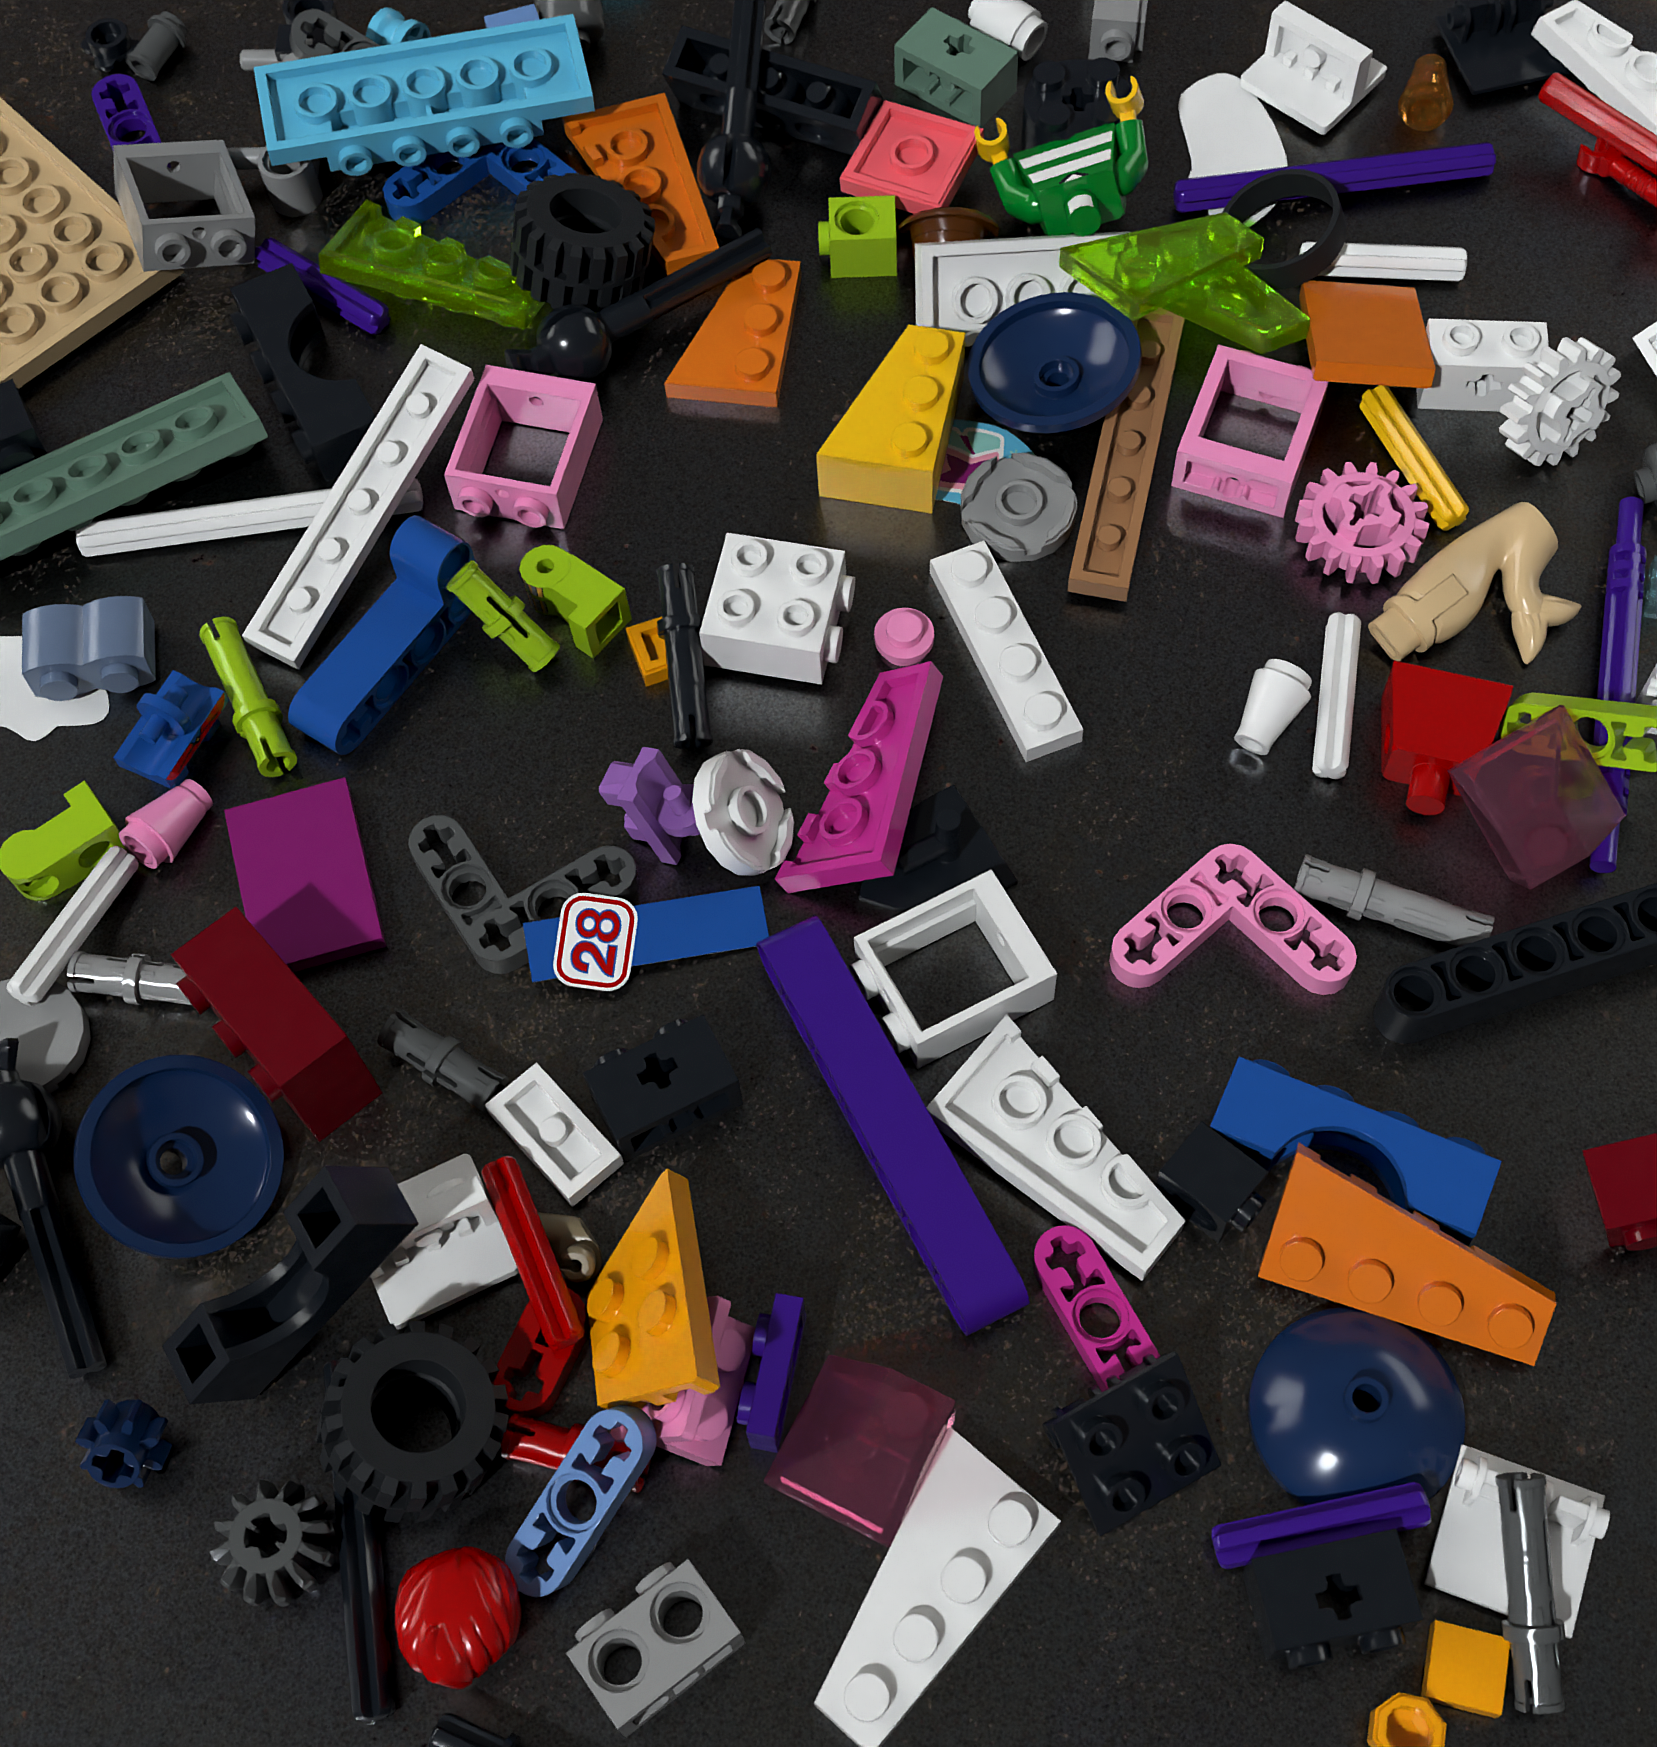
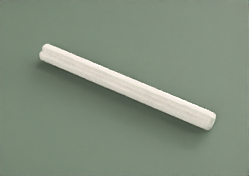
(214, 522)

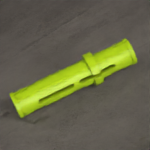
(255, 714)

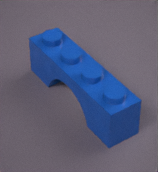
(1438, 1177)

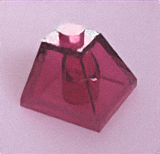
(1538, 798)
(862, 1446)

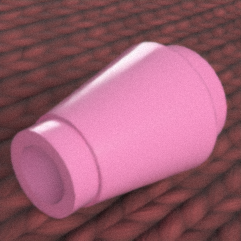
(165, 824)

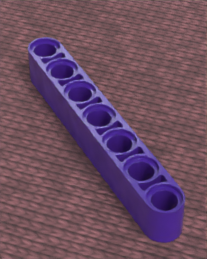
(893, 1126)

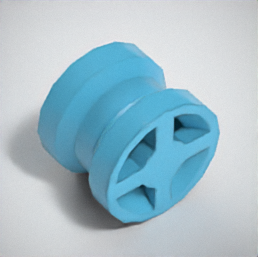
(390, 27)

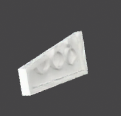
(1603, 59)
(972, 281)

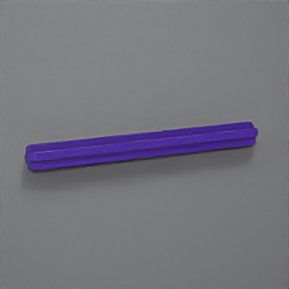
(1349, 174)

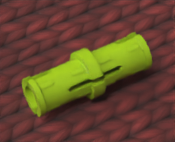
(503, 616)

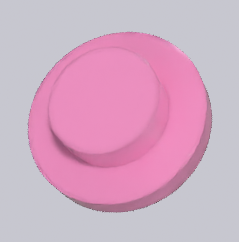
(904, 636)

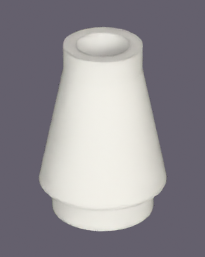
(1273, 702)

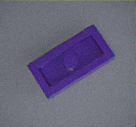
(766, 1402)

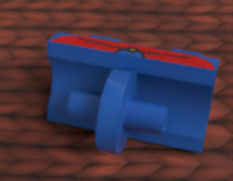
(171, 729)

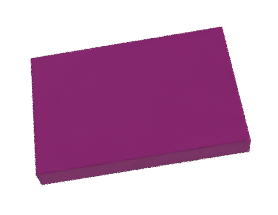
(306, 875)

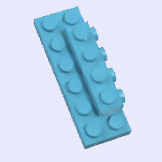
(424, 96)

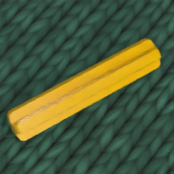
(1414, 457)

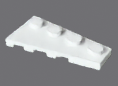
(1037, 1137)
(941, 1578)

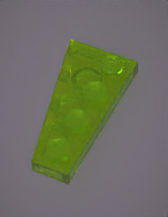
(413, 266)

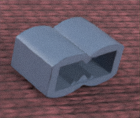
(88, 647)

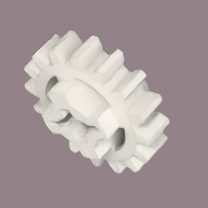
(1559, 401)

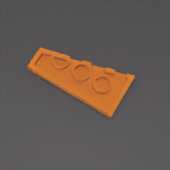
(643, 151)
(1374, 1256)

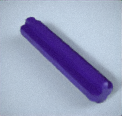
(325, 289)
(1338, 1519)

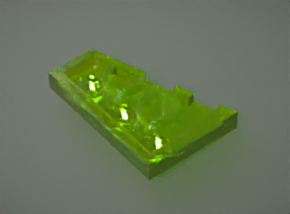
(1161, 263)
(1244, 311)

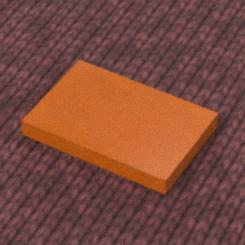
(1366, 334)

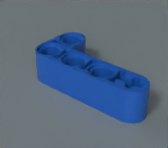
(389, 642)

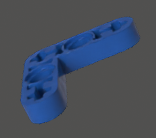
(422, 191)

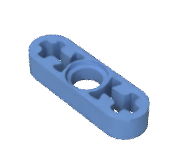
(552, 1514)

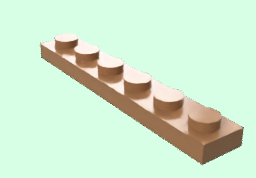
(1125, 467)

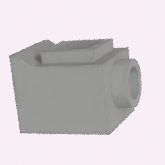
(1117, 29)

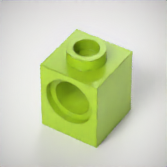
(860, 236)

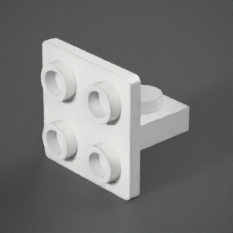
(1311, 69)
(450, 1251)

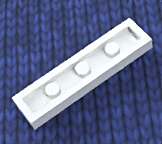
(1006, 651)

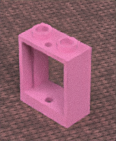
(511, 397)
(1261, 480)

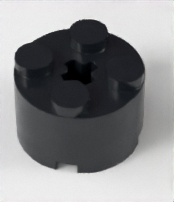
(1069, 99)

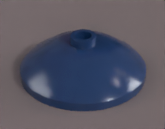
(1054, 362)
(217, 1130)
(1316, 1435)

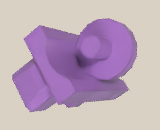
(654, 802)

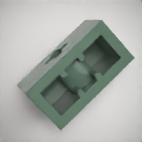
(956, 67)

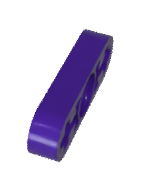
(136, 117)

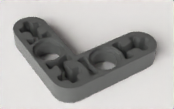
(495, 910)

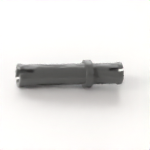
(1530, 1593)

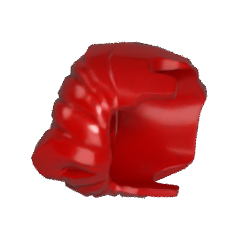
(457, 1615)

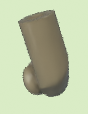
(572, 1246)

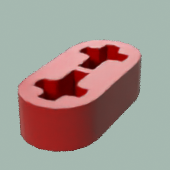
(553, 1369)

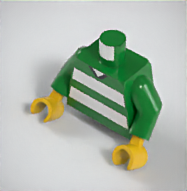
(1076, 180)

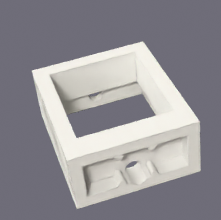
(1008, 935)

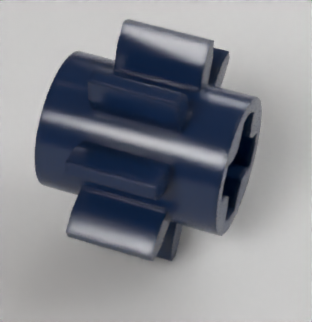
(123, 1443)

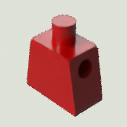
(1432, 725)

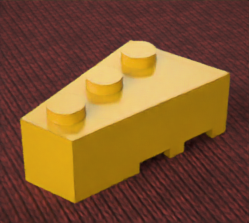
(899, 425)

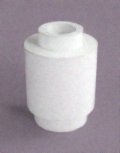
(1010, 22)

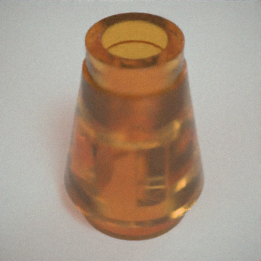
(1427, 94)

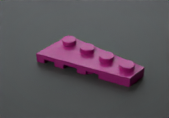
(870, 788)

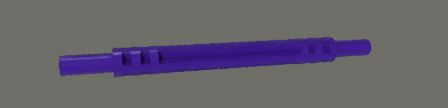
(1620, 651)

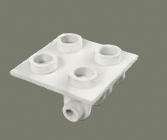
(1469, 1539)

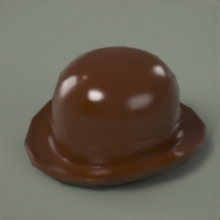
(947, 225)

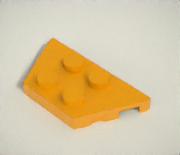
(652, 1307)

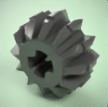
(244, 1551)

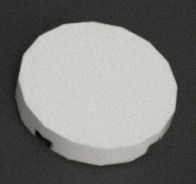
(742, 812)

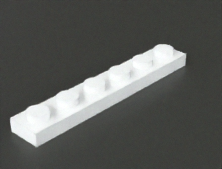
(358, 507)

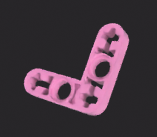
(1226, 902)

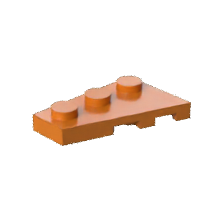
(743, 340)

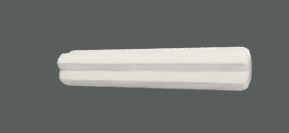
(1396, 262)
(1336, 696)
(72, 926)

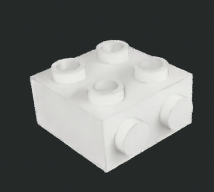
(776, 608)

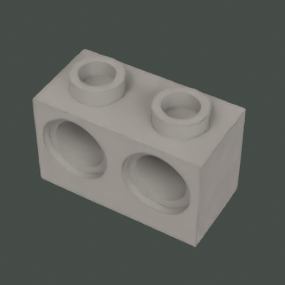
(668, 1662)

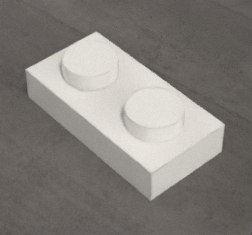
(554, 1134)

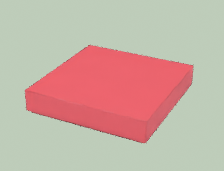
(911, 157)

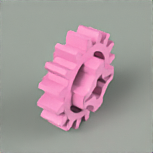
(1361, 522)

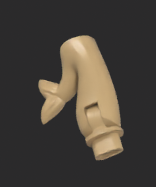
(1455, 582)

